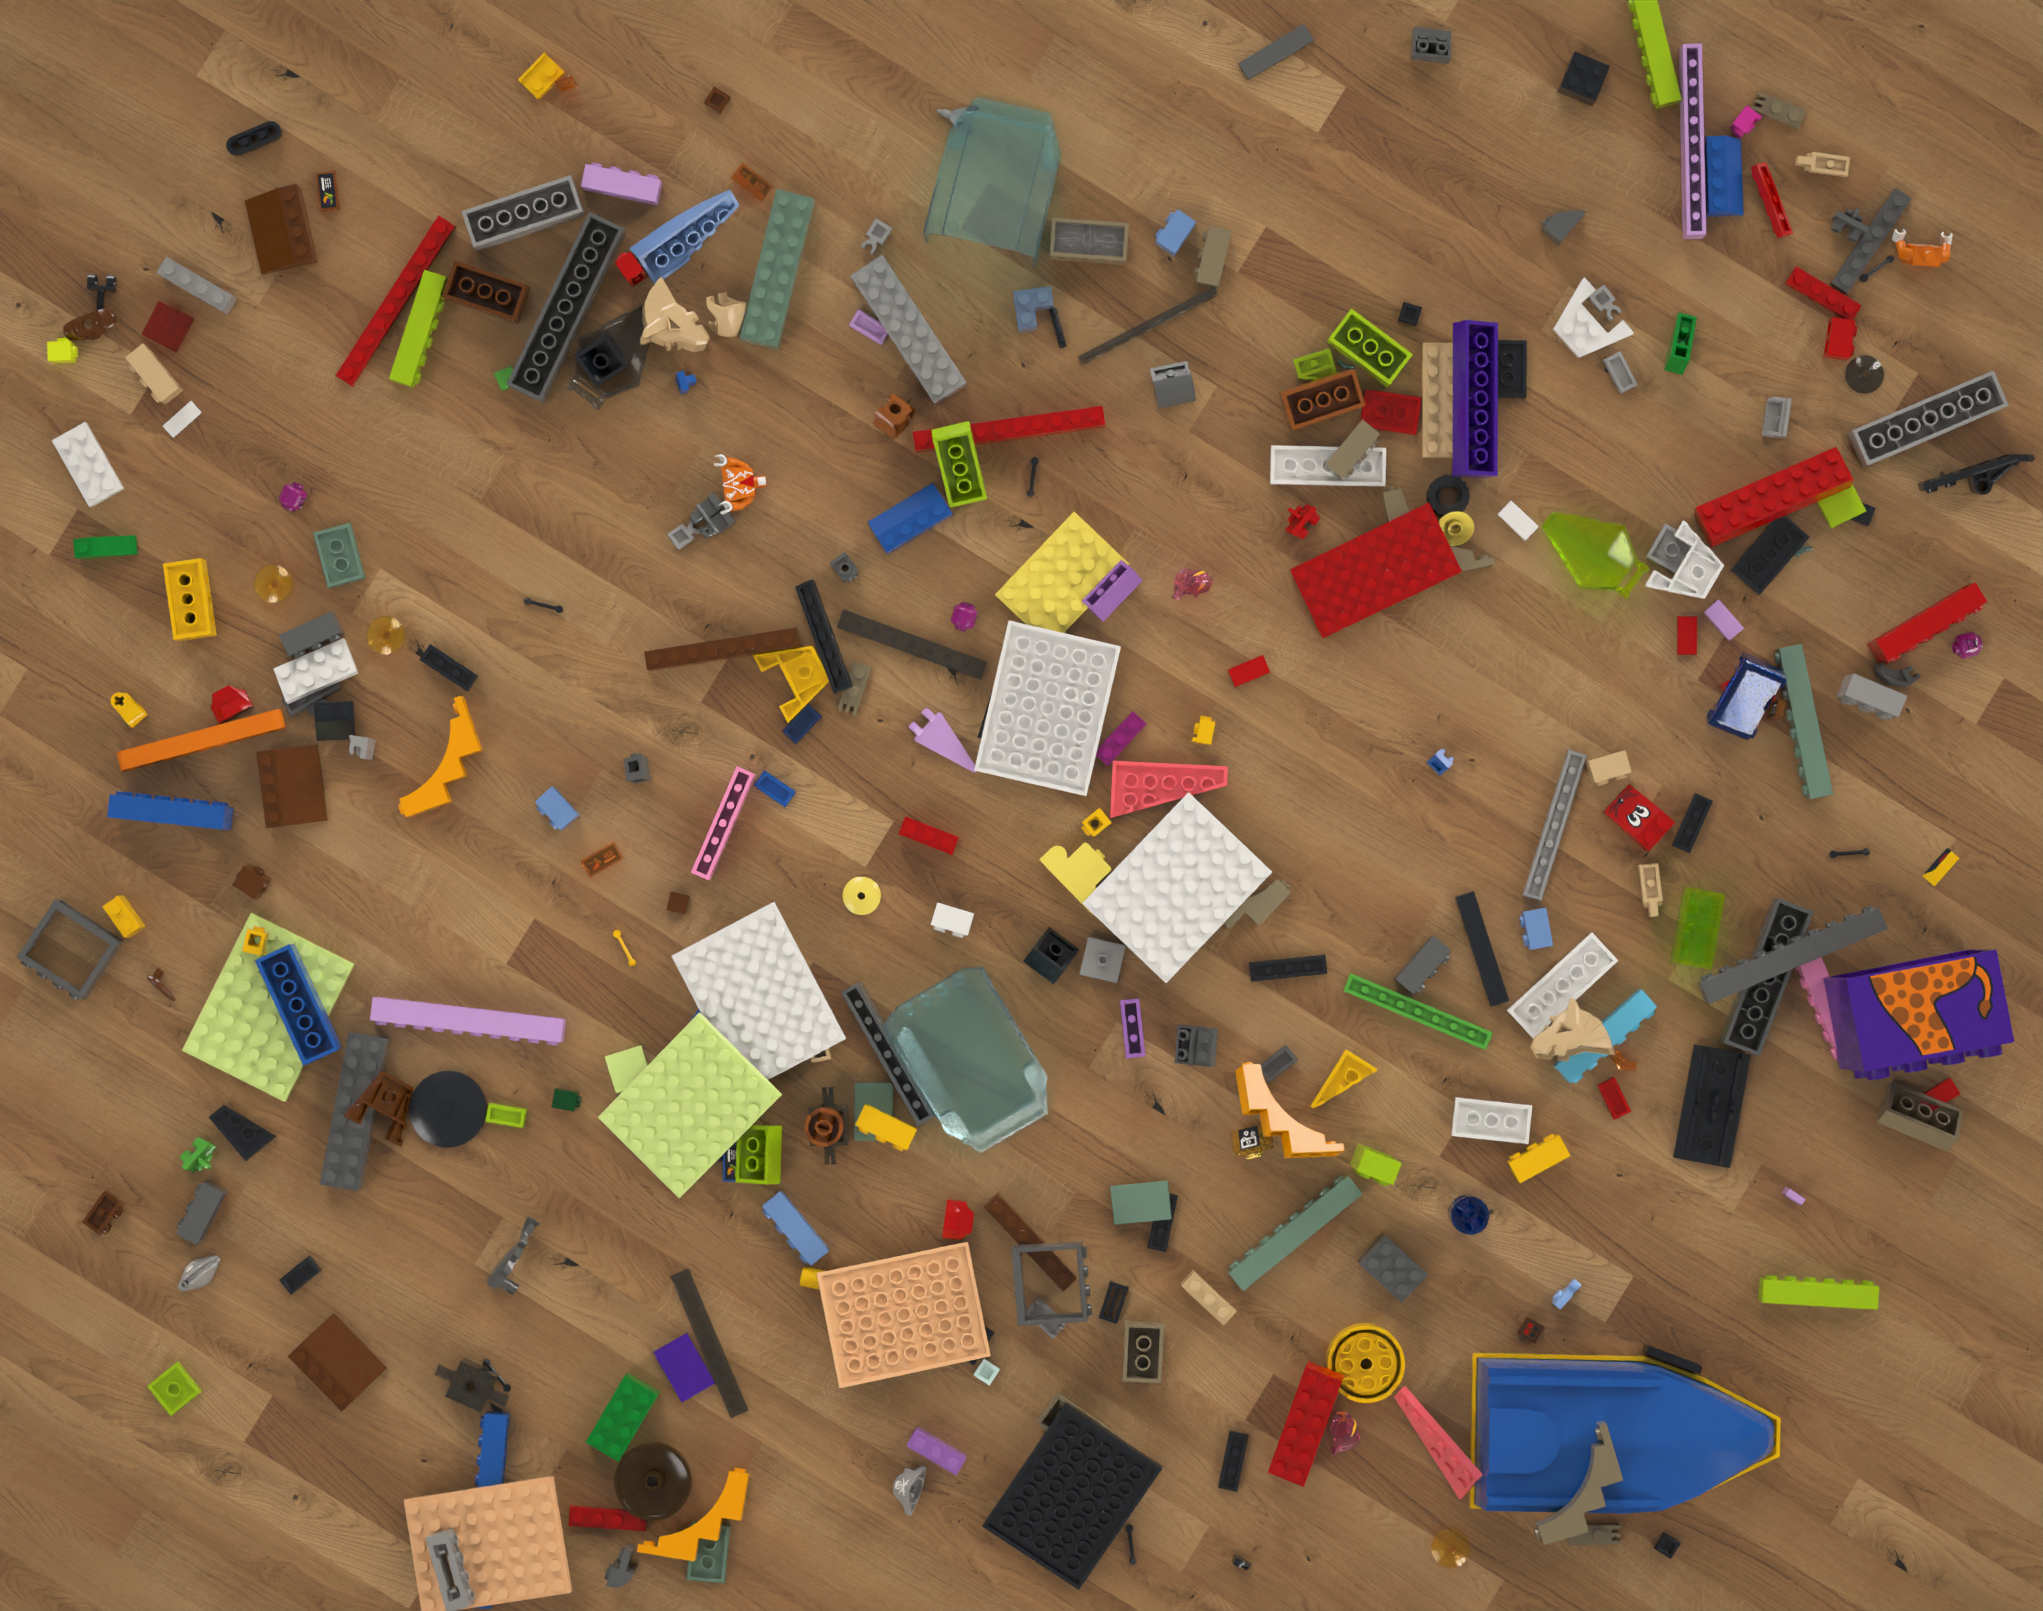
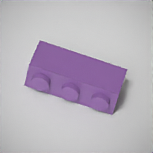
(1112, 590)
(1132, 1028)
(936, 1450)

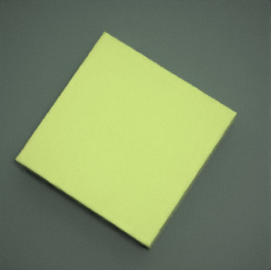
(626, 1066)

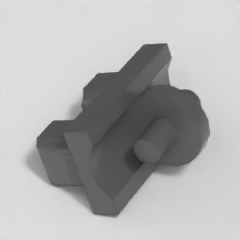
(1851, 221)

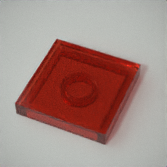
(167, 326)

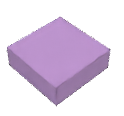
(1793, 1196)

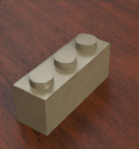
(1212, 257)
(1353, 450)

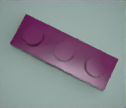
(1120, 738)

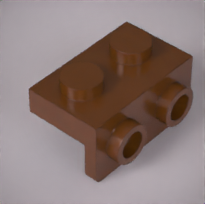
(103, 1213)

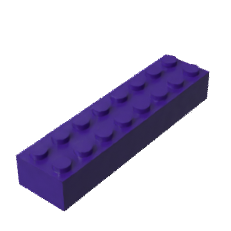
(1475, 399)

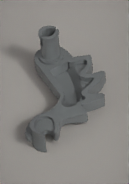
(497, 1277)

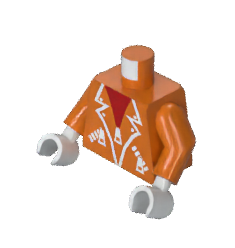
(1920, 253)
(738, 483)

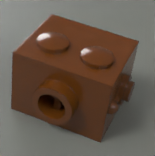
(252, 881)

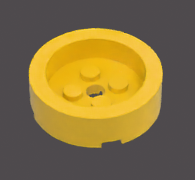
(1369, 1342)

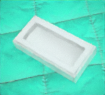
(1517, 520)

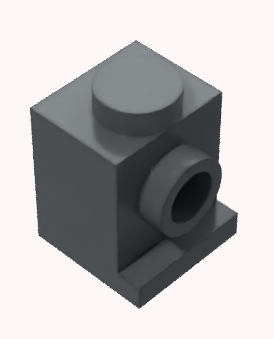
(843, 560)
(632, 764)

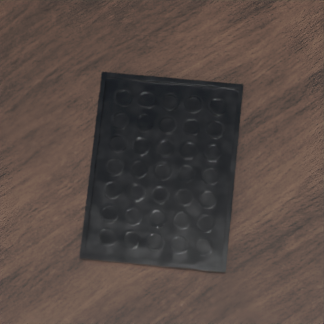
(1072, 1496)

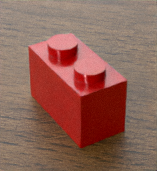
(630, 268)
(1839, 339)

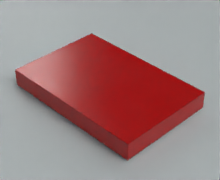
(1391, 411)

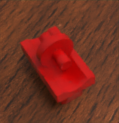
(1298, 519)

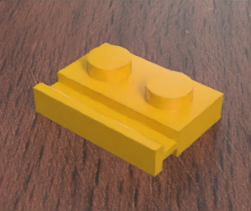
(541, 76)

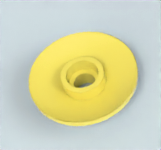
(1461, 532)
(871, 892)

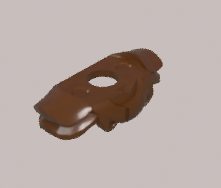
(101, 319)

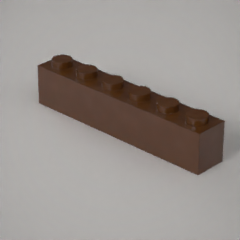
(1024, 1235)

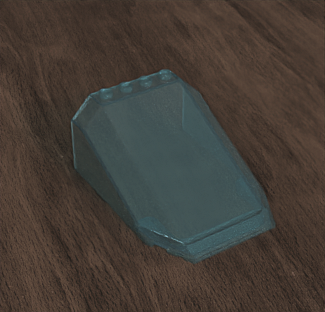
(996, 178)
(969, 1059)

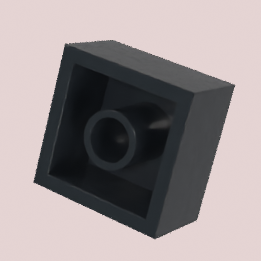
(1583, 78)

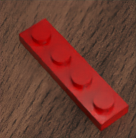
(1771, 200)
(1822, 294)
(604, 1518)

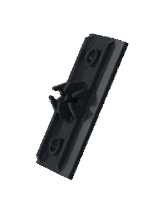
(1711, 1106)

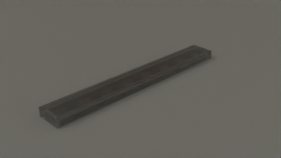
(1147, 326)
(912, 644)
(709, 1343)

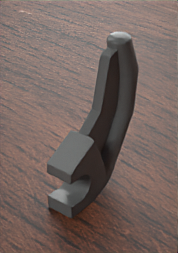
(1897, 678)

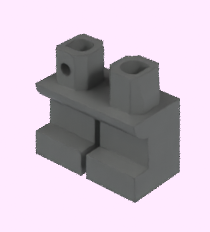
(710, 513)

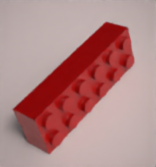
(1927, 622)
(1306, 1423)

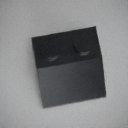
(601, 358)
(334, 720)
(1051, 955)

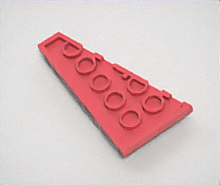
(1150, 784)
(1448, 1456)

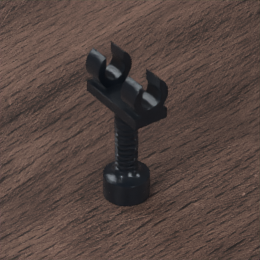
(92, 281)

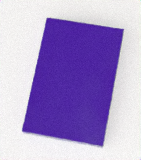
(684, 1367)

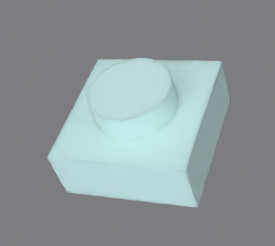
(986, 1371)

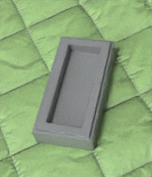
(1620, 372)

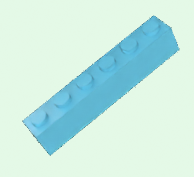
(1617, 1024)

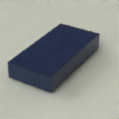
(802, 723)

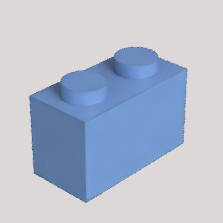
(1175, 232)
(556, 808)
(1536, 928)

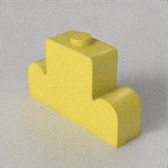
(1080, 871)

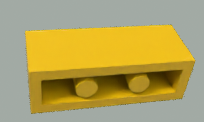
(885, 1127)
(1537, 1157)

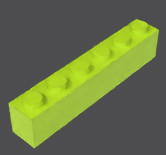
(1655, 52)
(419, 330)
(1818, 1293)

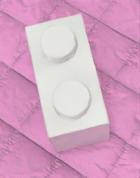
(952, 919)

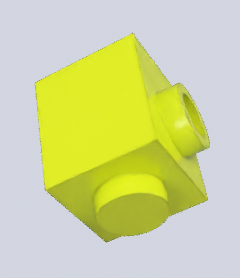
(62, 351)

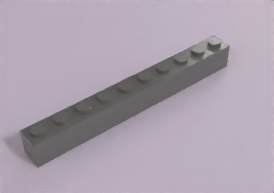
(1791, 955)

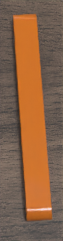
(201, 740)

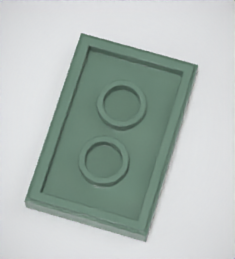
(339, 555)
(875, 1094)
(1141, 1202)
(711, 1558)

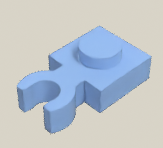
(1561, 1297)

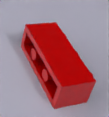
(928, 835)

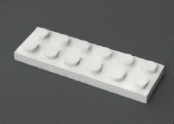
(1306, 467)
(1564, 981)

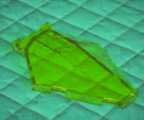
(1594, 552)

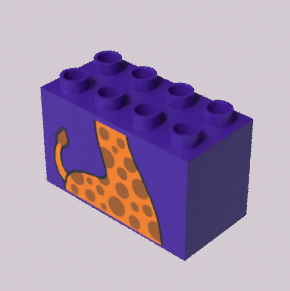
(1918, 1013)

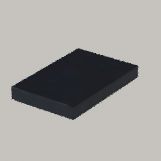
(1512, 368)

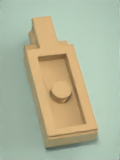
(1824, 164)
(1650, 887)

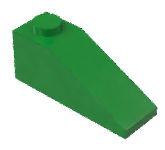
(1680, 344)
(104, 547)

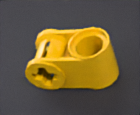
(131, 711)

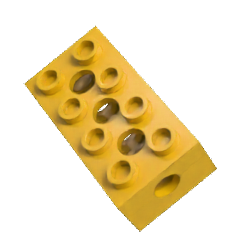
(177, 596)

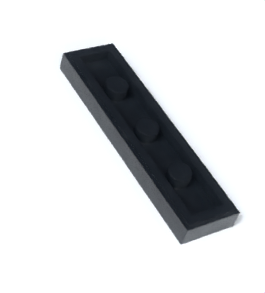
(1287, 968)

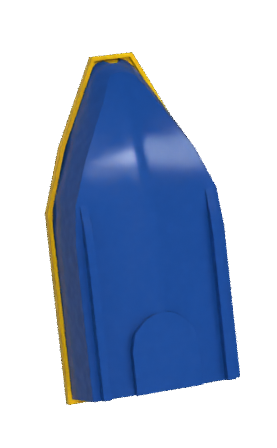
(1666, 1426)

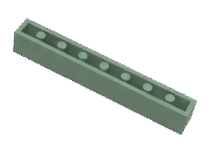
(1803, 723)
(1294, 1232)

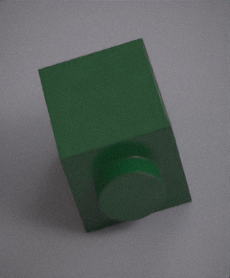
(566, 1099)

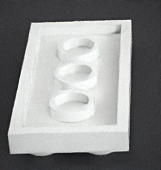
(88, 464)
(315, 671)
(1491, 1120)

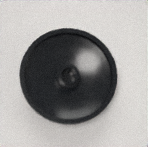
(448, 1109)

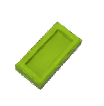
(506, 1115)

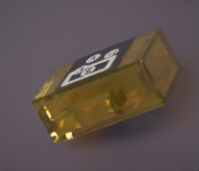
(1250, 1142)

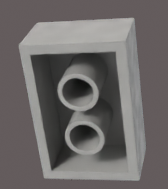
(1871, 697)

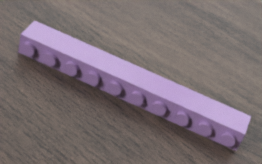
(1692, 141)
(467, 1019)

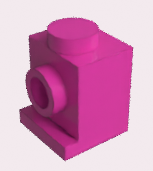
(1744, 122)

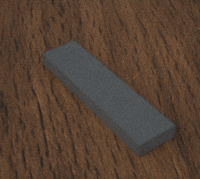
(1276, 52)

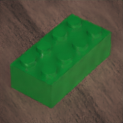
(622, 1417)

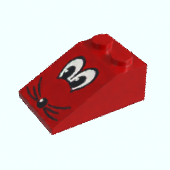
(1639, 817)

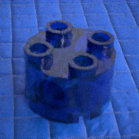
(1468, 1214)

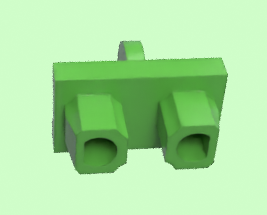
(200, 1157)

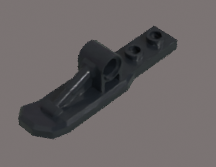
(1986, 471)

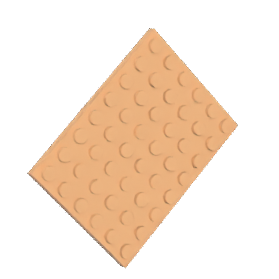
(903, 1314)
(506, 1537)

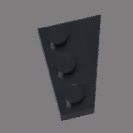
(240, 1132)

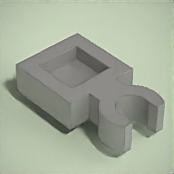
(878, 234)
(1602, 300)
(682, 535)

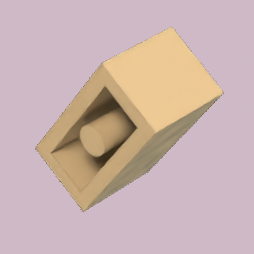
(1608, 767)

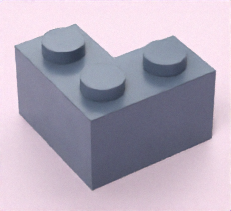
(1028, 302)

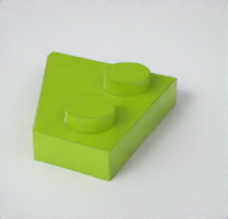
(1315, 365)

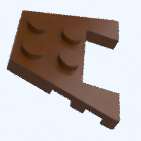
(388, 1097)

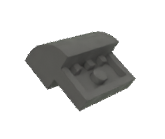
(1431, 45)
(1172, 384)
(1196, 1045)
(622, 1569)

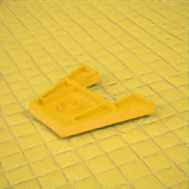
(802, 672)

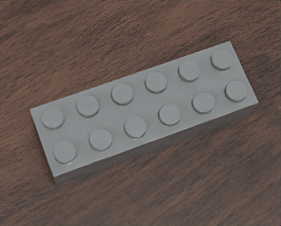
(523, 213)

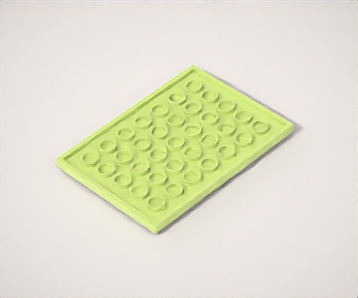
(240, 1022)
(689, 1105)

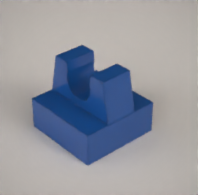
(684, 382)
(1439, 762)

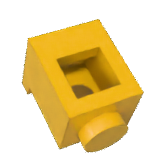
(1204, 730)
(1102, 820)
(251, 946)

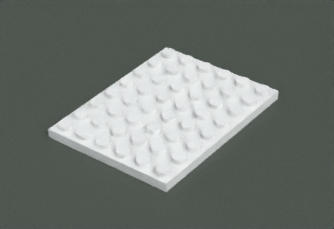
(1047, 708)
(1177, 887)
(760, 992)

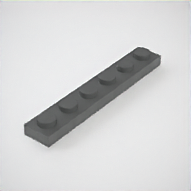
(1870, 241)

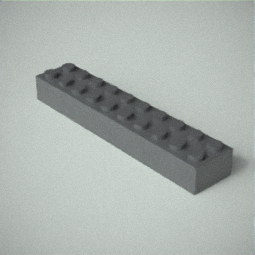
(566, 308)

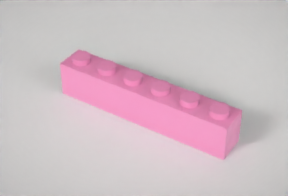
(723, 823)
(1812, 980)

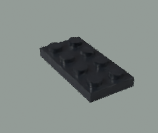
(1769, 554)

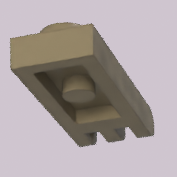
(1779, 110)
(852, 697)
(1598, 1535)

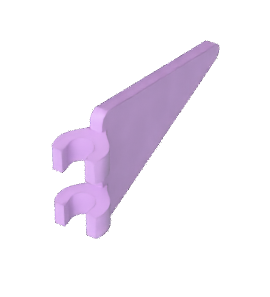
(941, 739)

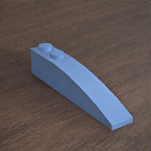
(677, 239)

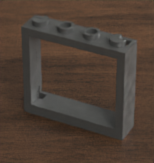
(114, 941)
(1022, 1317)

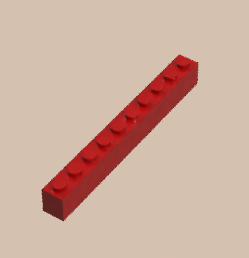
(1023, 427)

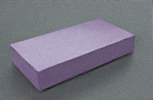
(868, 326)
(1723, 620)

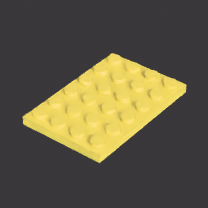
(1059, 576)

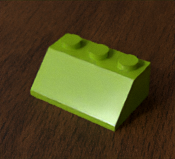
(759, 1155)

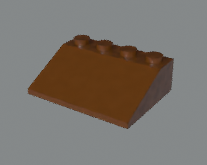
(281, 229)
(291, 786)
(337, 1362)

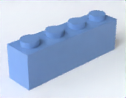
(795, 1227)

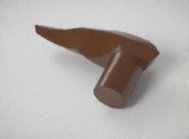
(154, 980)

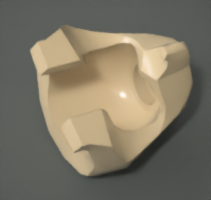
(729, 317)

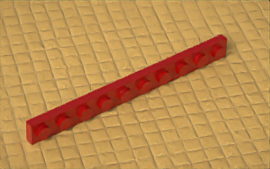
(395, 301)

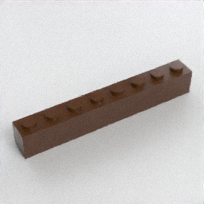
(722, 649)

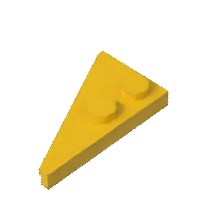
(1347, 1072)

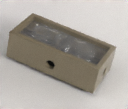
(1089, 241)

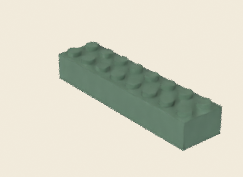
(777, 269)

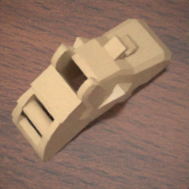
(670, 323)
(1572, 1034)

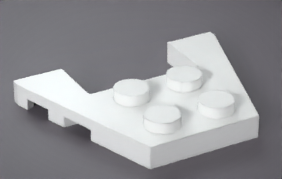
(1581, 330)
(1696, 570)

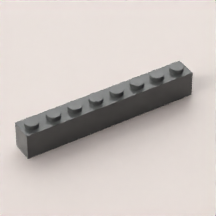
(872, 1025)

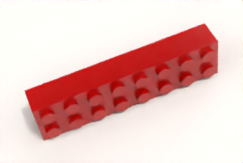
(1773, 497)

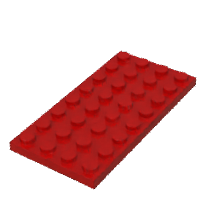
(1375, 570)

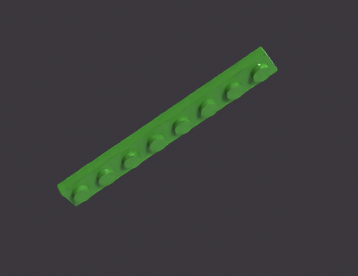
(1417, 1011)

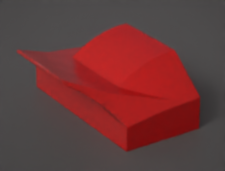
(229, 703)
(957, 1220)

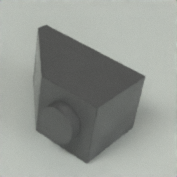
(1561, 224)

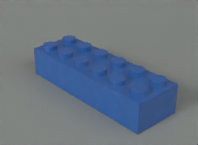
(165, 811)
(298, 1004)

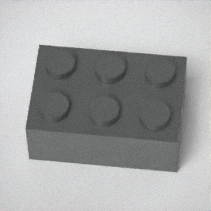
(1392, 1268)

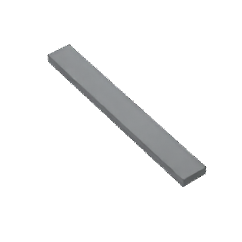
(1554, 825)

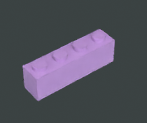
(621, 184)

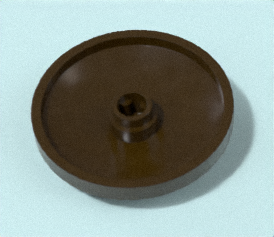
(653, 1481)

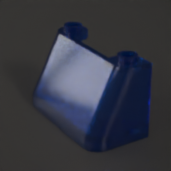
(1746, 697)

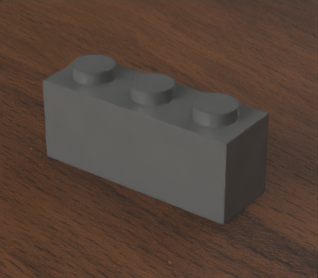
(311, 635)
(1423, 965)
(201, 1212)

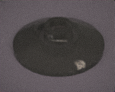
(1856, 378)

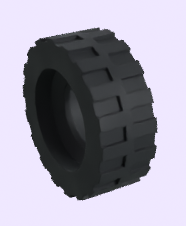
(1448, 481)

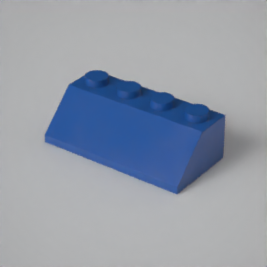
(1723, 176)
(910, 518)

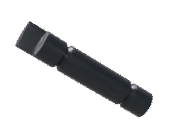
(1058, 328)

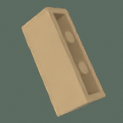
(153, 374)
(1208, 1297)

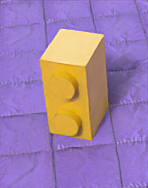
(124, 916)

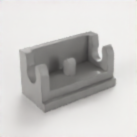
(1776, 417)
(363, 745)
(1039, 1307)

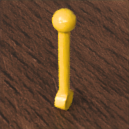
(617, 934)

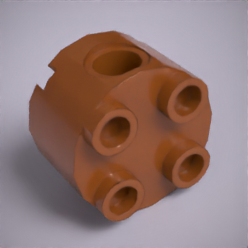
(894, 416)
(824, 1126)

